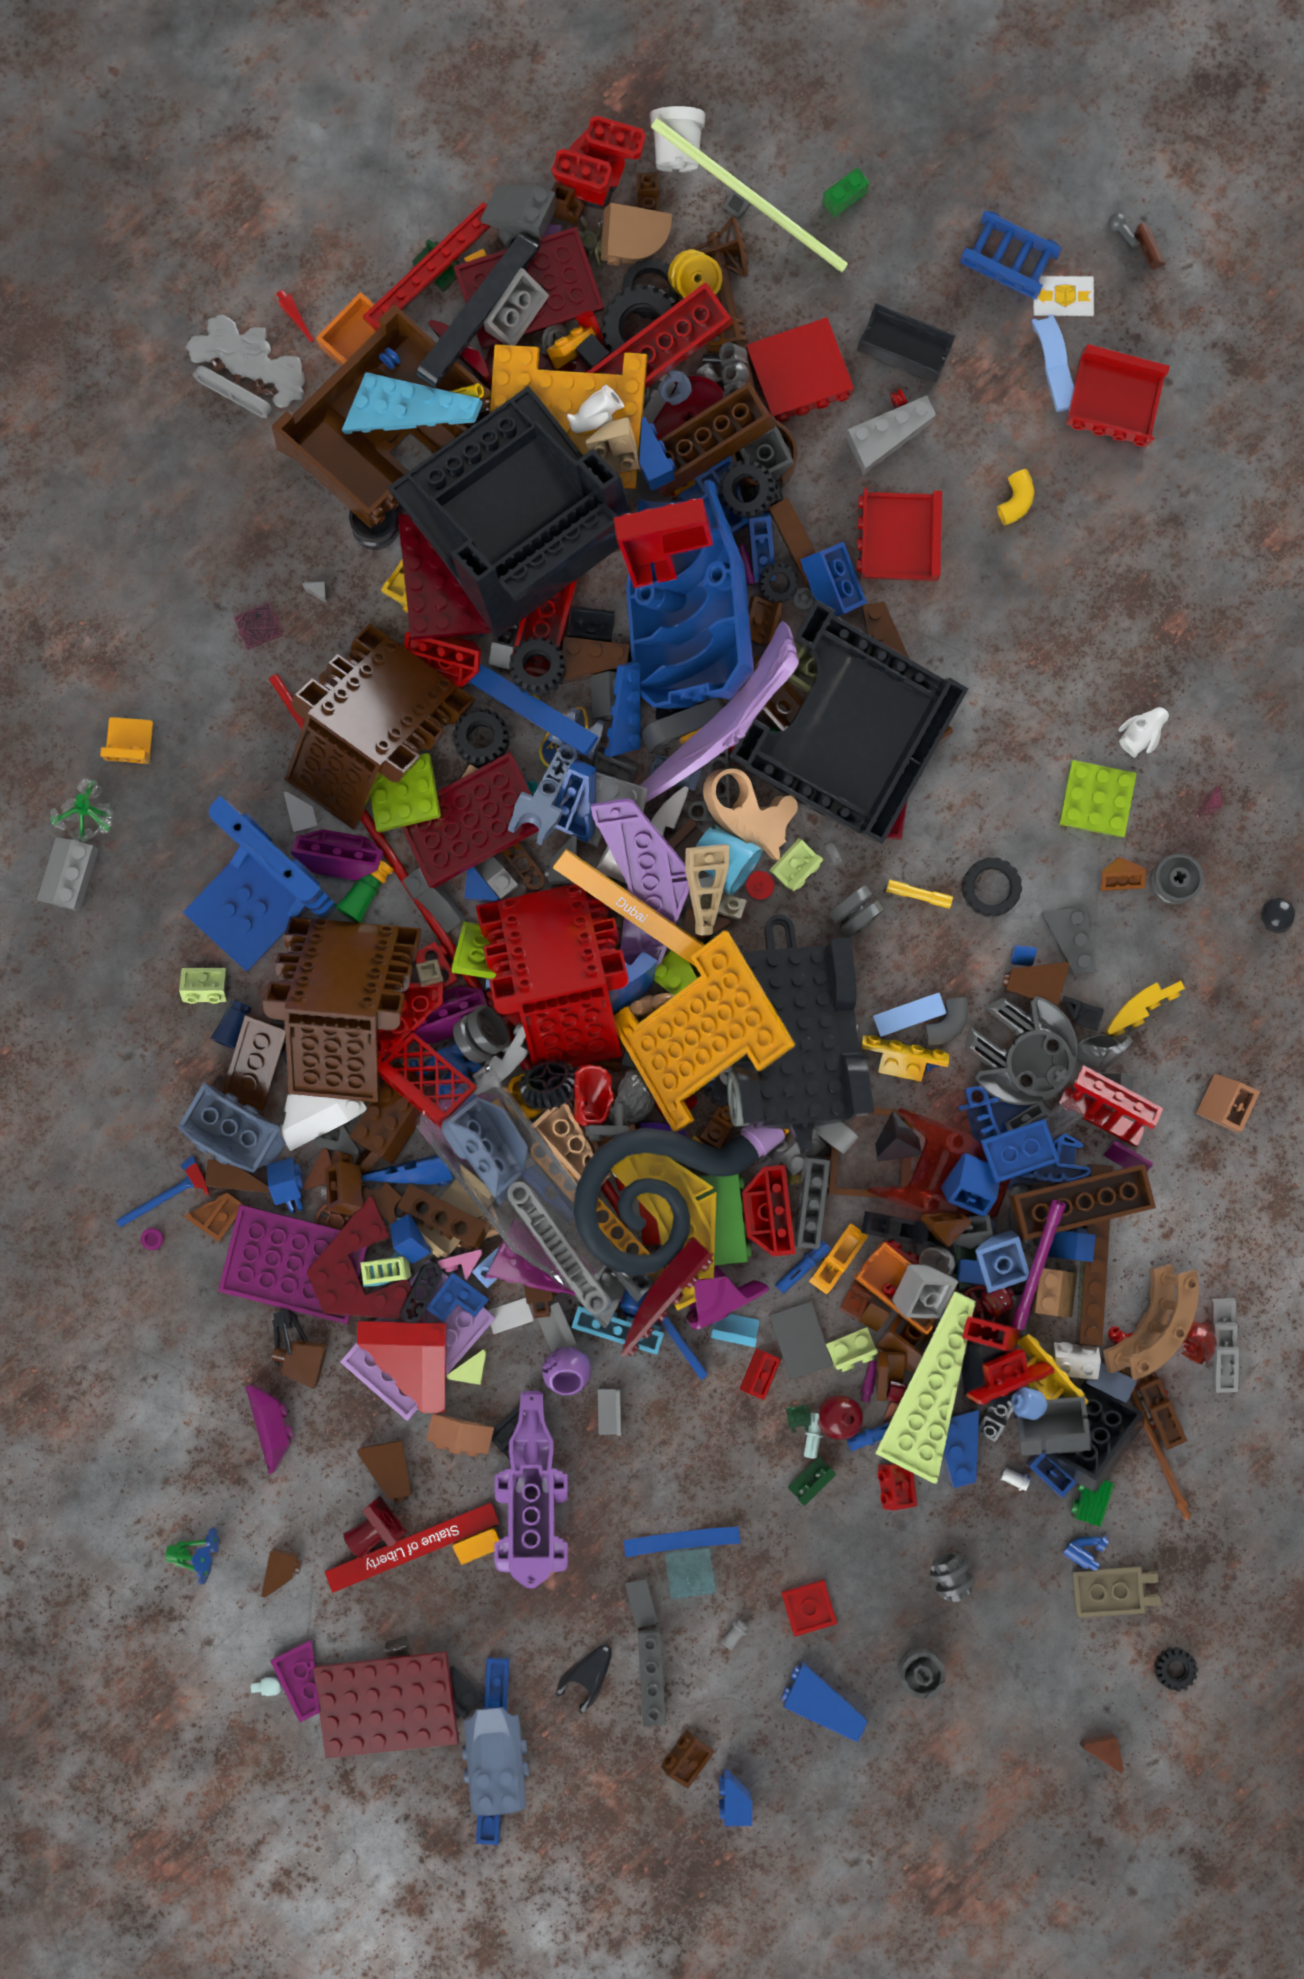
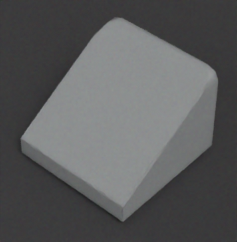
(317, 589)

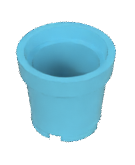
(742, 857)

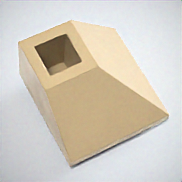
(616, 445)

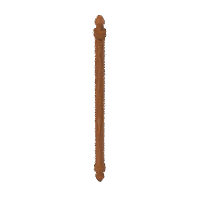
(1180, 1502)

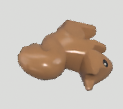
(647, 1005)

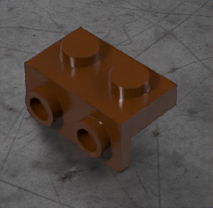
(763, 619)

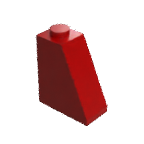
(991, 1333)

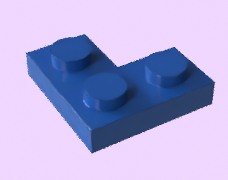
(456, 1292)

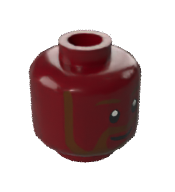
(997, 1301)

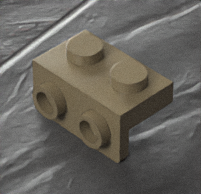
(729, 905)

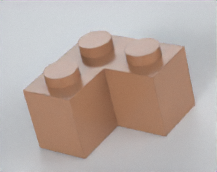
(459, 1435)

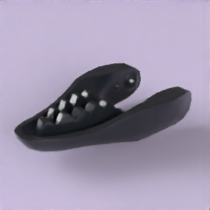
(589, 1673)

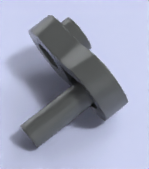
(597, 1133)

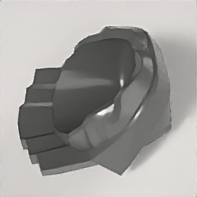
(1101, 1051)

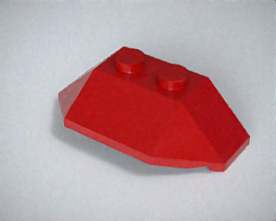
(451, 656)
(768, 1211)

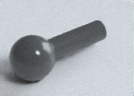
(1117, 223)

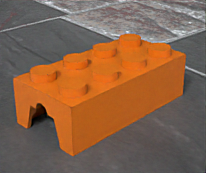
(888, 1267)

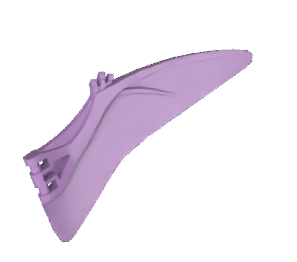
(732, 720)

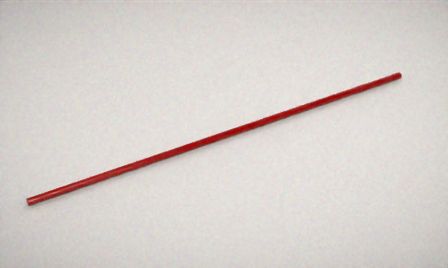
(401, 873)

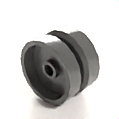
(1189, 876)
(857, 913)
(481, 1034)

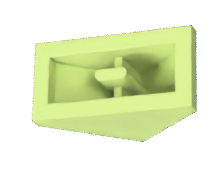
(471, 1370)

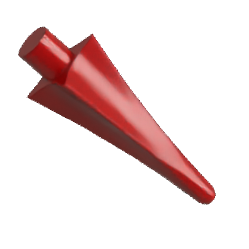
(288, 305)

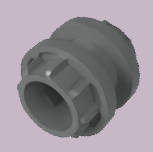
(954, 1581)

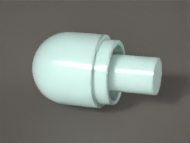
(269, 1686)

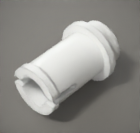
(1015, 1478)

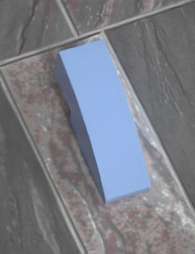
(910, 1014)

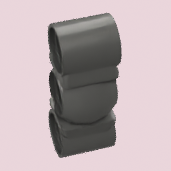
(735, 372)

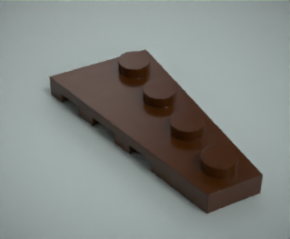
(881, 626)

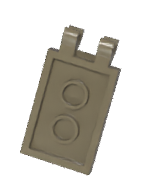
(1113, 1591)

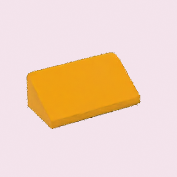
(476, 1545)

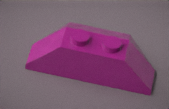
(337, 854)
(456, 1004)
(271, 1426)

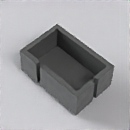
(1058, 1430)

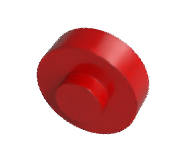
(760, 885)

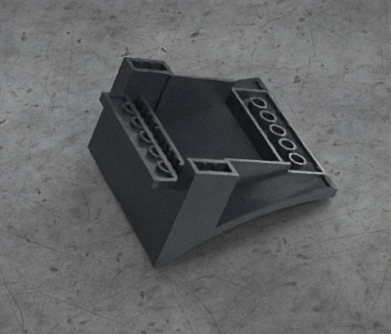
(514, 509)

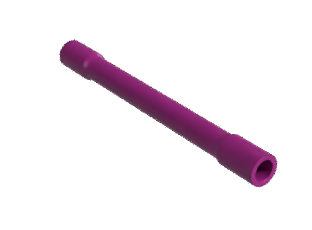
(1023, 1309)

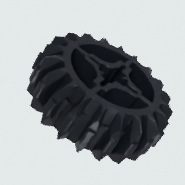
(548, 1085)

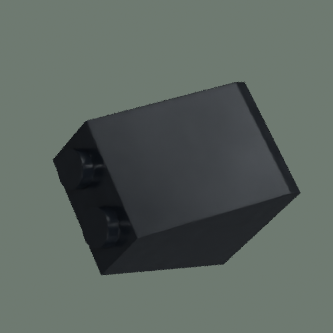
(972, 1369)

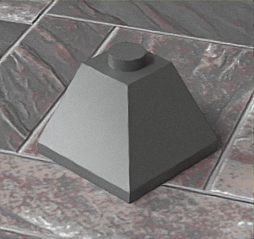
(554, 876)

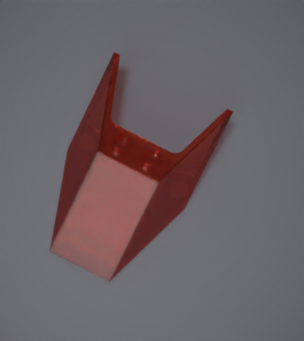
(939, 1157)

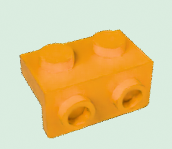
(565, 347)

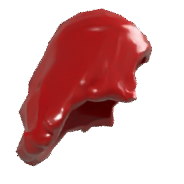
(592, 1095)

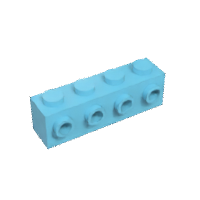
(616, 1330)

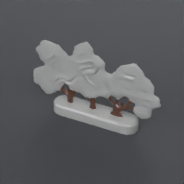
(245, 357)

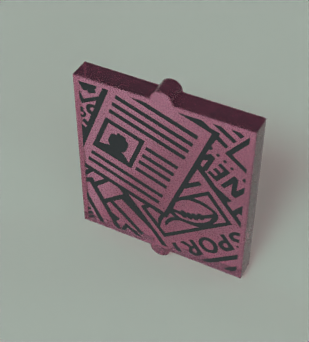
(258, 626)

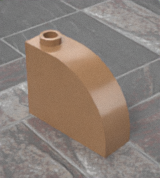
(632, 233)

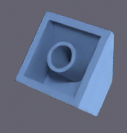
(1002, 1261)

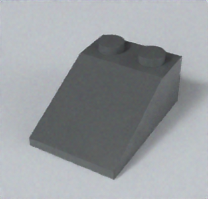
(521, 210)

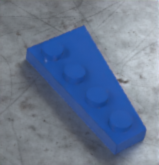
(625, 729)

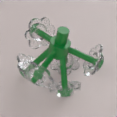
(81, 807)

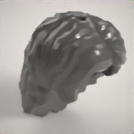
(635, 1097)

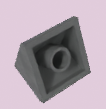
(769, 452)

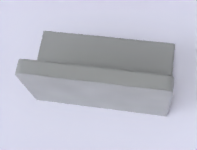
(556, 1328)
(609, 1412)

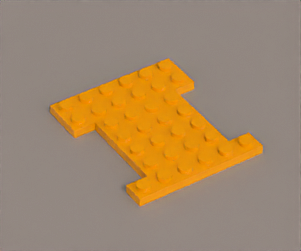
(566, 391)
(703, 1030)

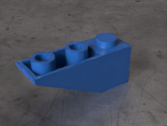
(653, 462)

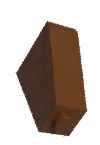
(1040, 981)
(389, 1468)

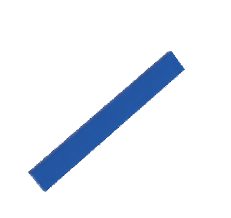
(534, 710)
(495, 1697)

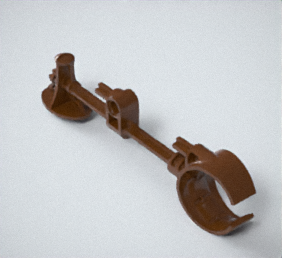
(735, 332)

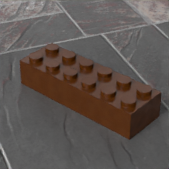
(715, 435)
(1085, 1200)

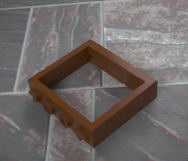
(905, 1165)

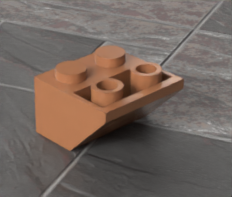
(1227, 1103)

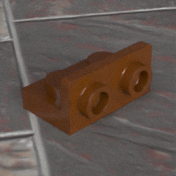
(687, 1759)

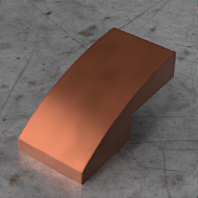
(856, 1300)

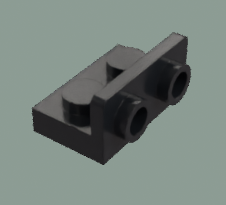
(465, 1694)

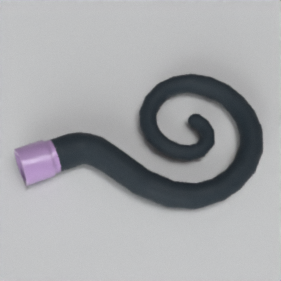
(718, 1162)

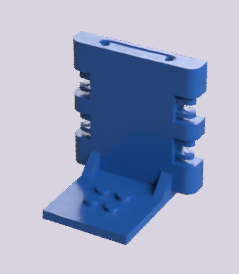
(251, 898)

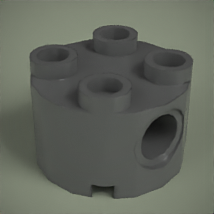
(921, 1673)

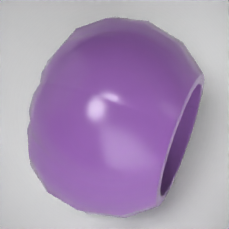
(566, 1370)

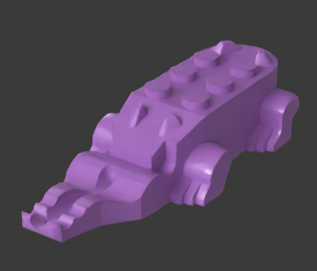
(531, 1496)

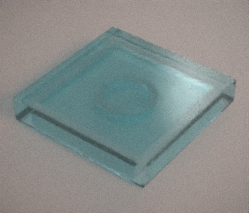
(690, 1573)

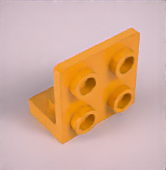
(128, 740)

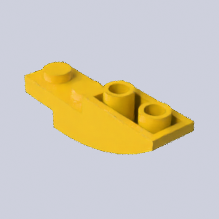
(1135, 1010)

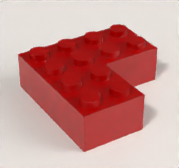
(658, 535)

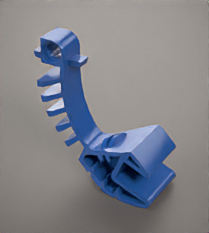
(1064, 1144)

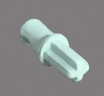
(813, 1437)

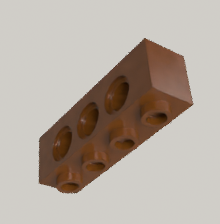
(415, 1198)

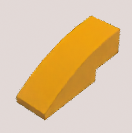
(838, 1259)

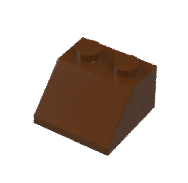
(905, 1338)

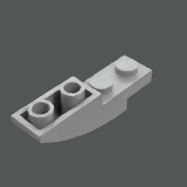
(514, 1054)

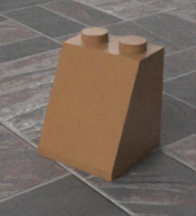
(1055, 1293)

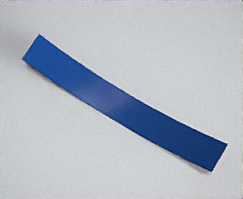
(681, 1540)

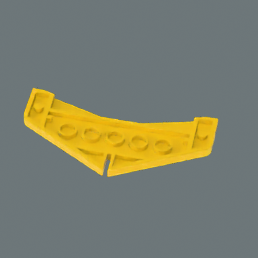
(690, 1186)

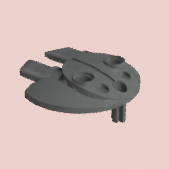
(1028, 1054)

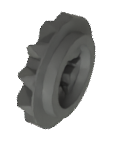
(550, 333)

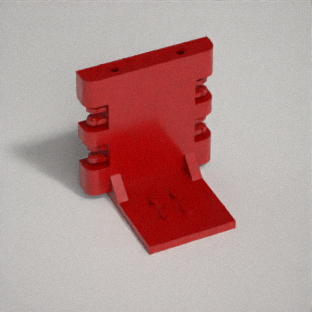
(556, 970)

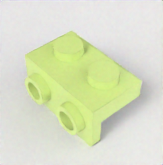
(796, 865)

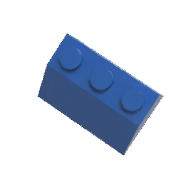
(834, 579)

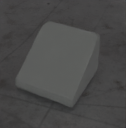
(736, 204)

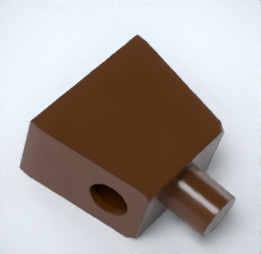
(304, 1363)

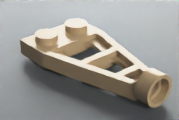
(701, 859)

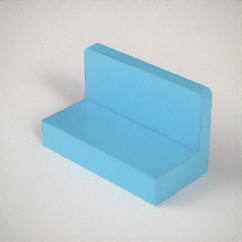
(736, 1330)

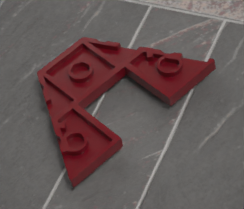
(337, 1280)

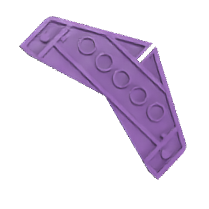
(647, 867)

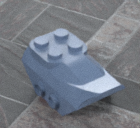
(231, 1130)
(489, 1143)
(495, 1762)

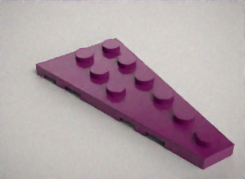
(515, 1268)

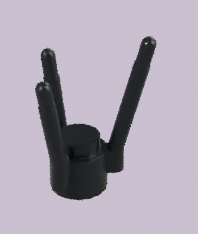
(282, 1322)

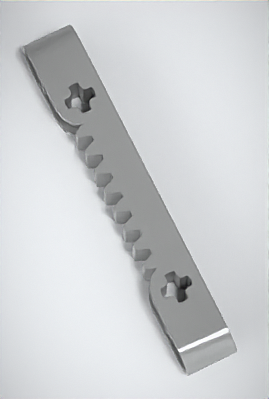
(559, 1249)

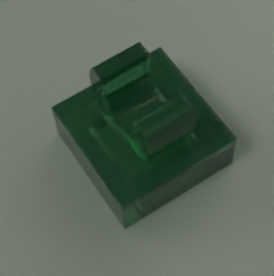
(798, 1417)

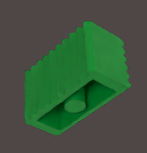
(845, 192)
(1092, 1506)

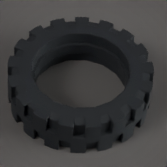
(642, 268)
(995, 864)

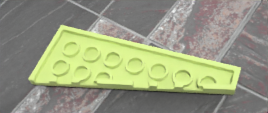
(923, 1417)

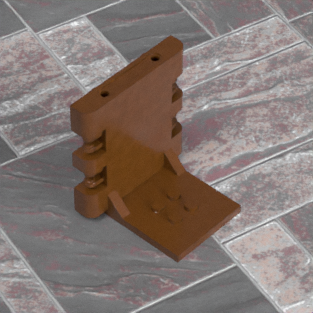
(368, 722)
(334, 997)

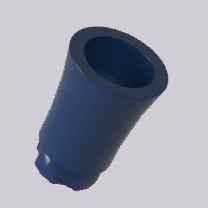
(230, 1024)

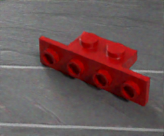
(1008, 1374)

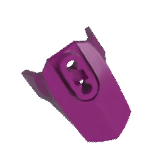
(719, 1297)

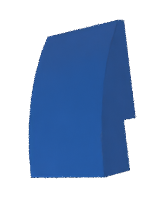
(641, 979)

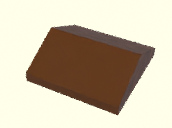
(782, 707)

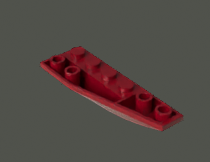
(667, 1290)

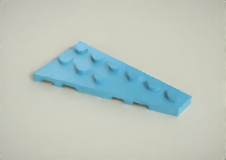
(405, 405)

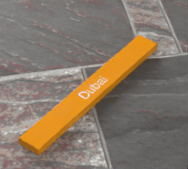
(627, 905)

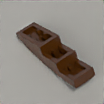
(793, 534)
(1160, 1410)

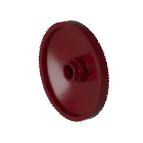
(703, 395)

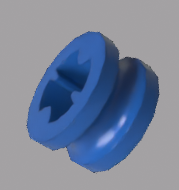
(390, 358)

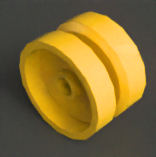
(693, 269)

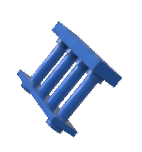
(1010, 276)

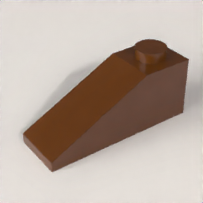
(232, 1178)

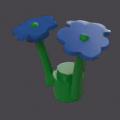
(201, 1559)

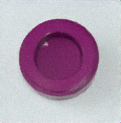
(152, 1239)

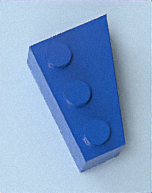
(576, 799)
(961, 1448)

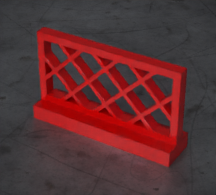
(414, 1095)

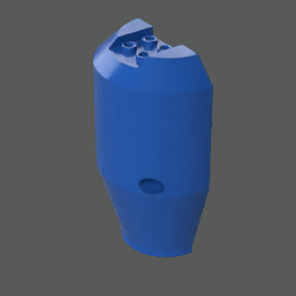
(694, 628)

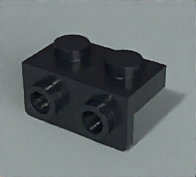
(591, 624)

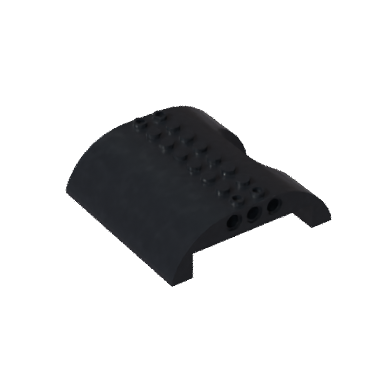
(857, 732)

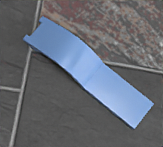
(1055, 361)

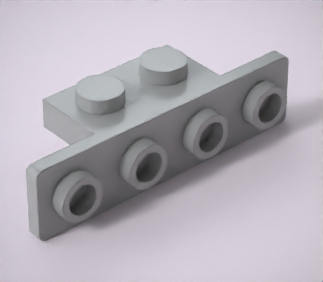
(789, 1154)

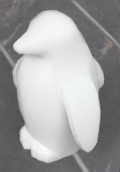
(595, 410)
(1143, 731)

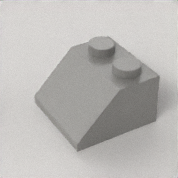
(923, 1292)

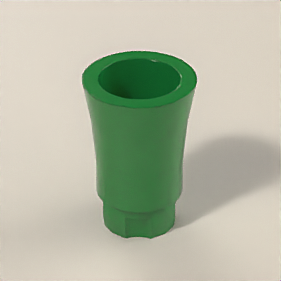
(359, 898)

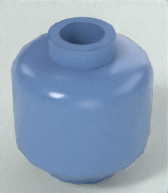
(1029, 1403)

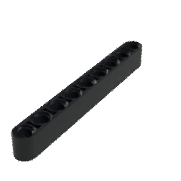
(476, 310)

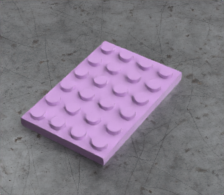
(462, 1333)

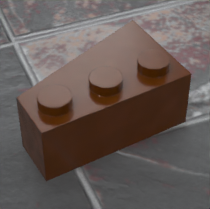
(591, 657)

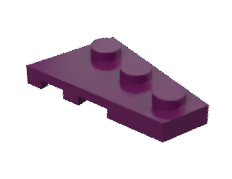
(297, 1679)

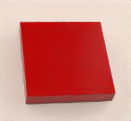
(809, 1608)

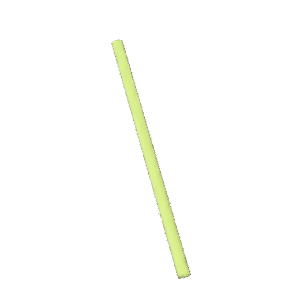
(749, 195)

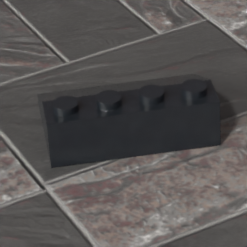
(1111, 1429)

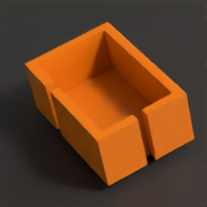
(347, 331)

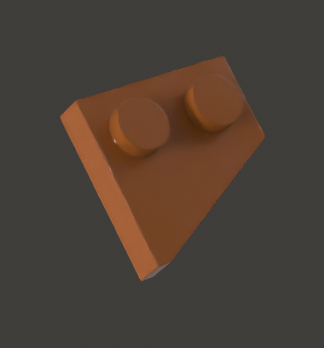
(216, 1216)

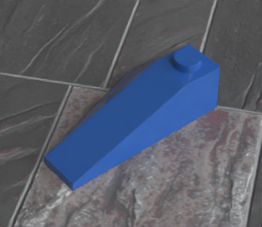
(425, 1170)

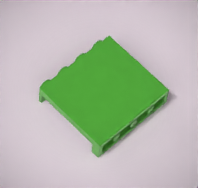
(729, 1228)

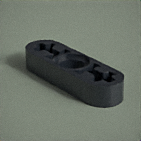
(429, 1290)

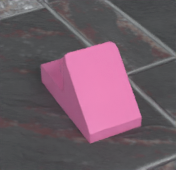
(467, 1260)

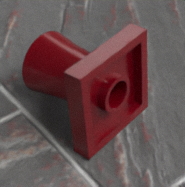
(378, 1526)

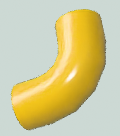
(1021, 499)

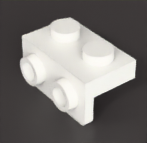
(1077, 1360)

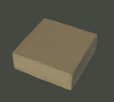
(429, 972)

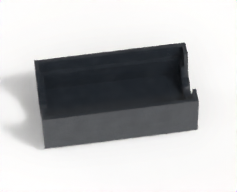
(906, 342)

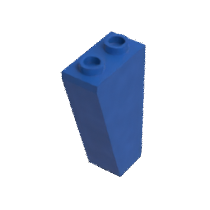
(822, 1704)

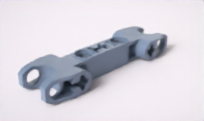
(540, 807)

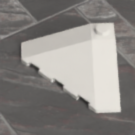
(314, 1116)

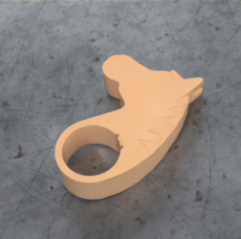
(746, 820)

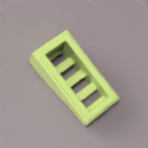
(404, 1267)

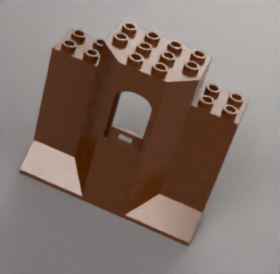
(360, 464)

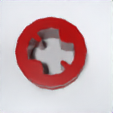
(898, 399)

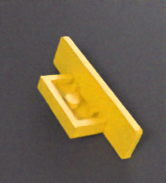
(903, 1059)
(1053, 1384)

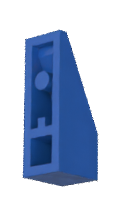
(761, 544)

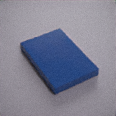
(1020, 1151)

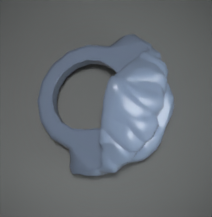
(682, 390)

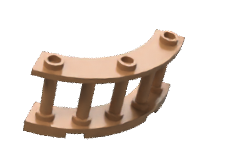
(1146, 1348)

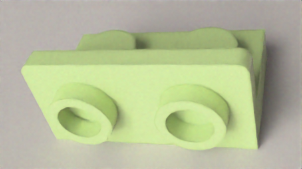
(203, 985)
(852, 1349)

